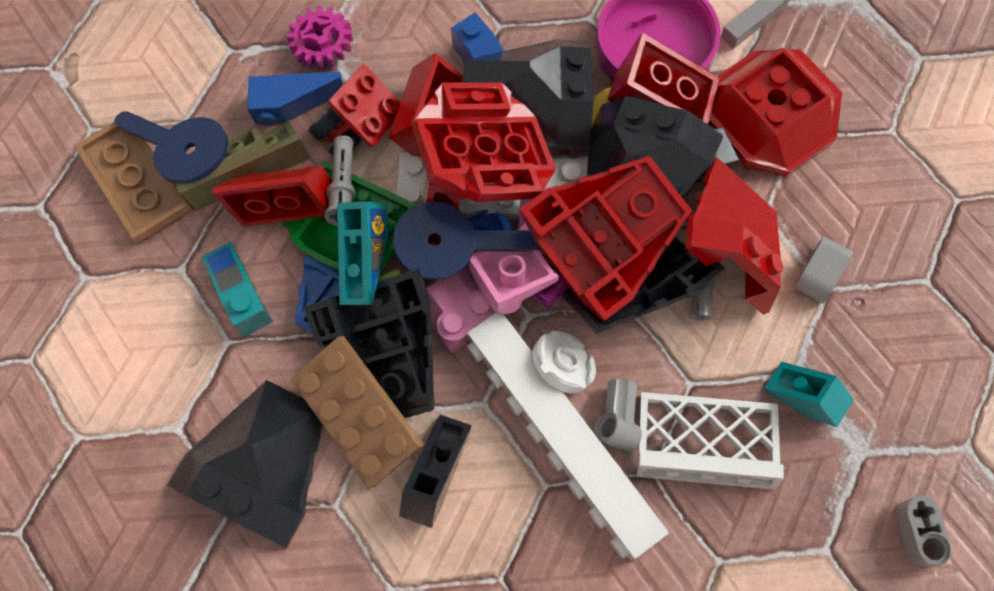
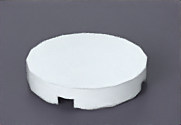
(563, 362)

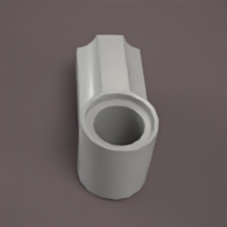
(617, 424)

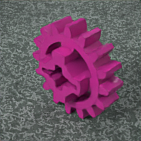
(320, 37)

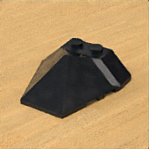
(551, 81)
(639, 128)
(673, 278)
(388, 337)
(256, 463)

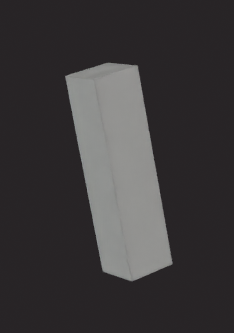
(751, 20)

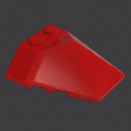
(738, 226)
(607, 231)

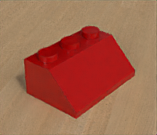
(664, 78)
(420, 88)
(275, 195)

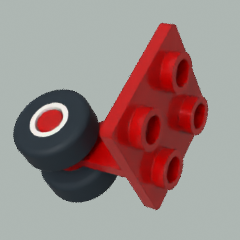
(363, 105)

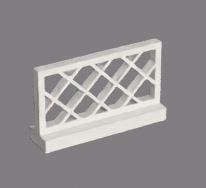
(712, 468)

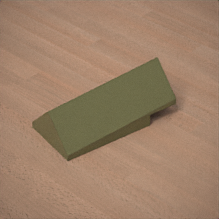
(249, 155)

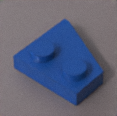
(317, 285)

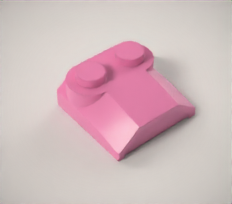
(510, 277)
(457, 308)

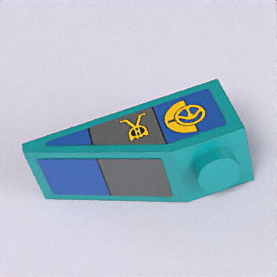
(360, 249)
(236, 290)

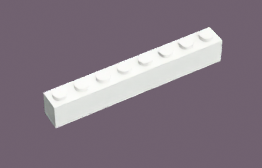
(567, 437)

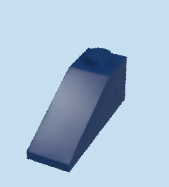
(473, 38)
(287, 96)

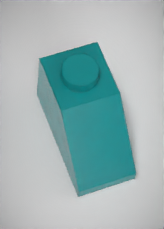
(811, 393)

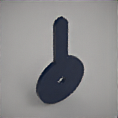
(172, 145)
(456, 238)

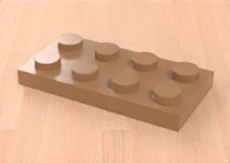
(130, 181)
(357, 412)

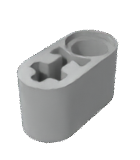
(823, 269)
(936, 532)

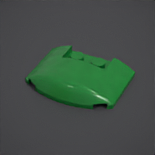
(320, 238)

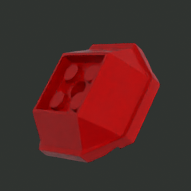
(770, 134)
(482, 144)

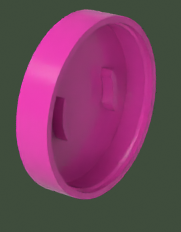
(681, 25)

